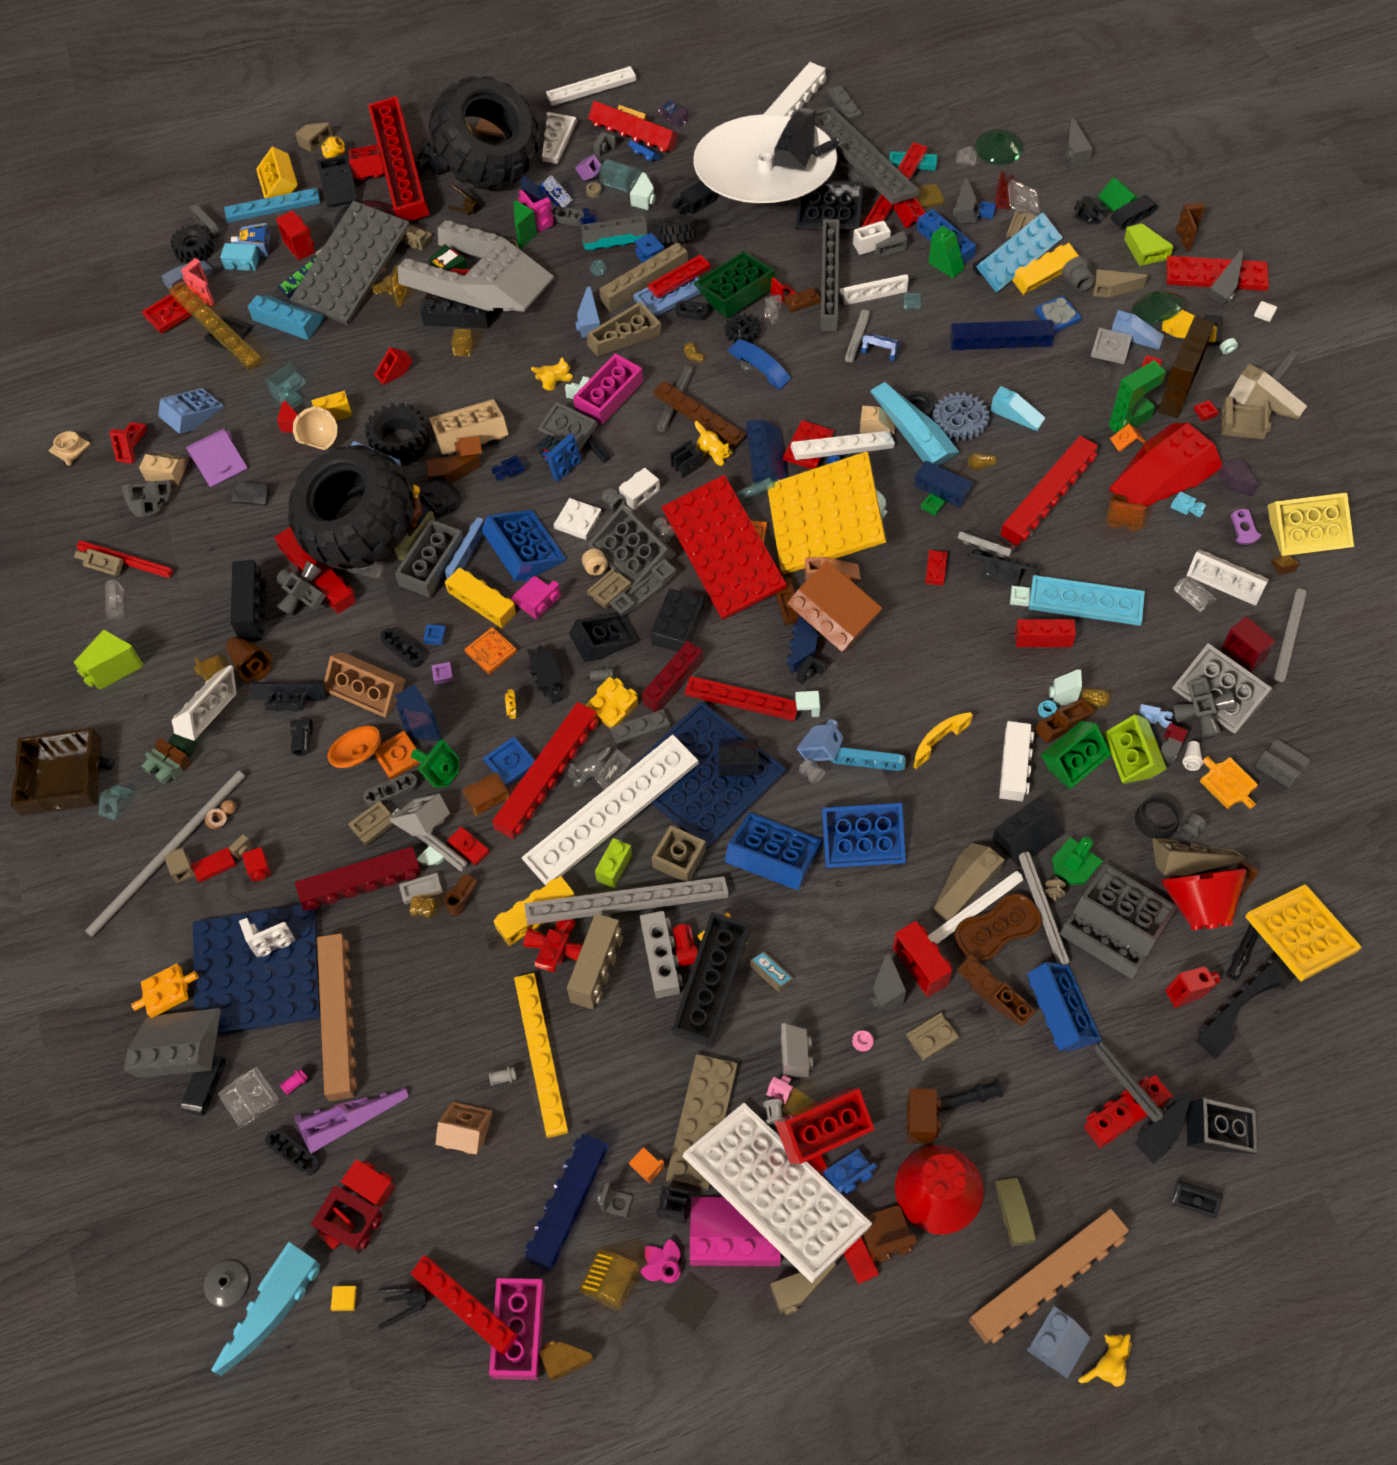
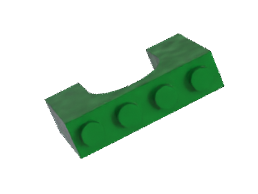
(1130, 403)

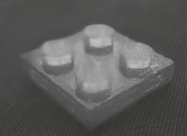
(1023, 198)

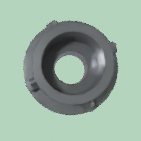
(1078, 273)

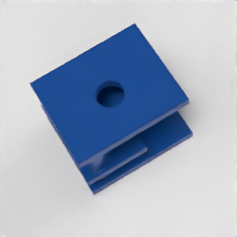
(648, 247)

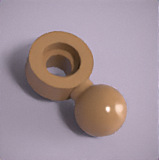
(227, 808)

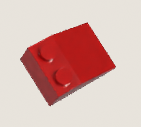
(365, 162)

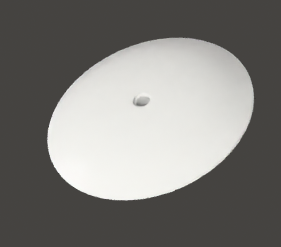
(740, 161)

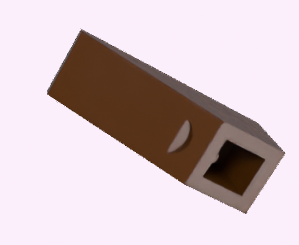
(452, 467)

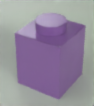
(588, 167)

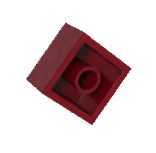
(1248, 644)

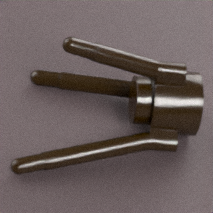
(470, 204)

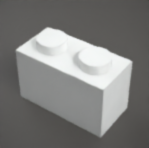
(868, 236)
(639, 488)

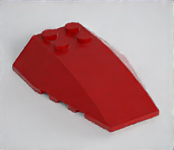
(1168, 464)

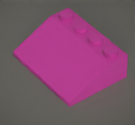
(726, 1237)

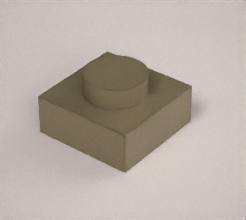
(240, 846)

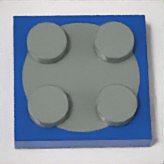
(1060, 312)

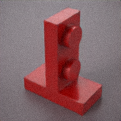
(125, 440)

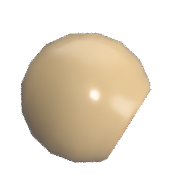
(315, 428)

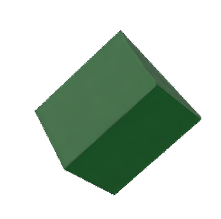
(1116, 194)
(524, 223)

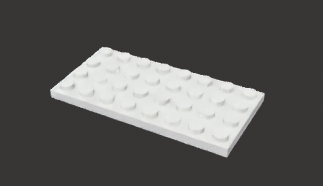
(781, 1199)

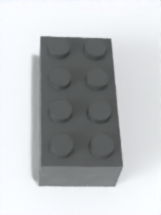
(428, 558)

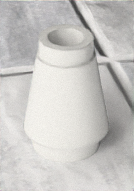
(1193, 758)

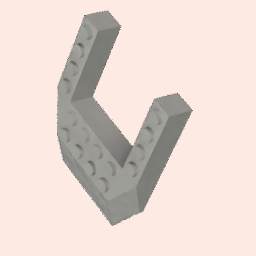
(499, 280)

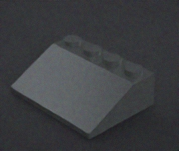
(630, 546)
(174, 1044)

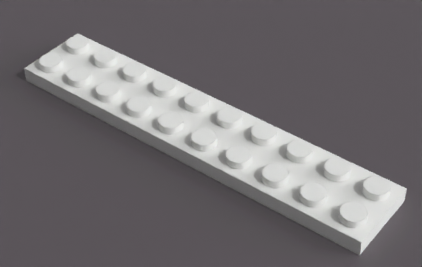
(610, 810)

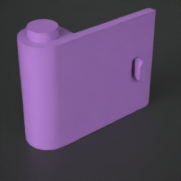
(217, 457)

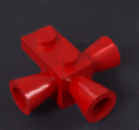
(553, 946)

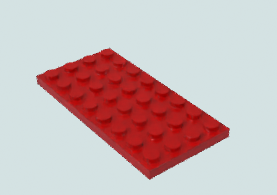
(724, 547)

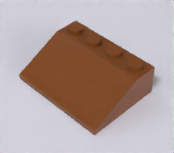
(835, 606)

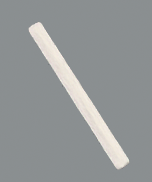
(976, 907)

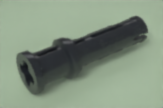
(978, 1093)

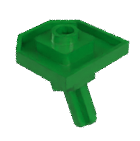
(439, 765)
(1075, 862)

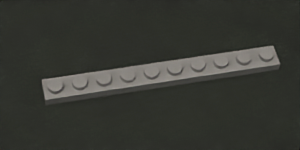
(625, 900)

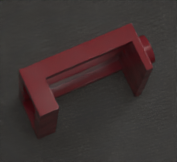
(354, 1241)

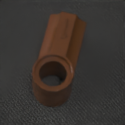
(460, 893)

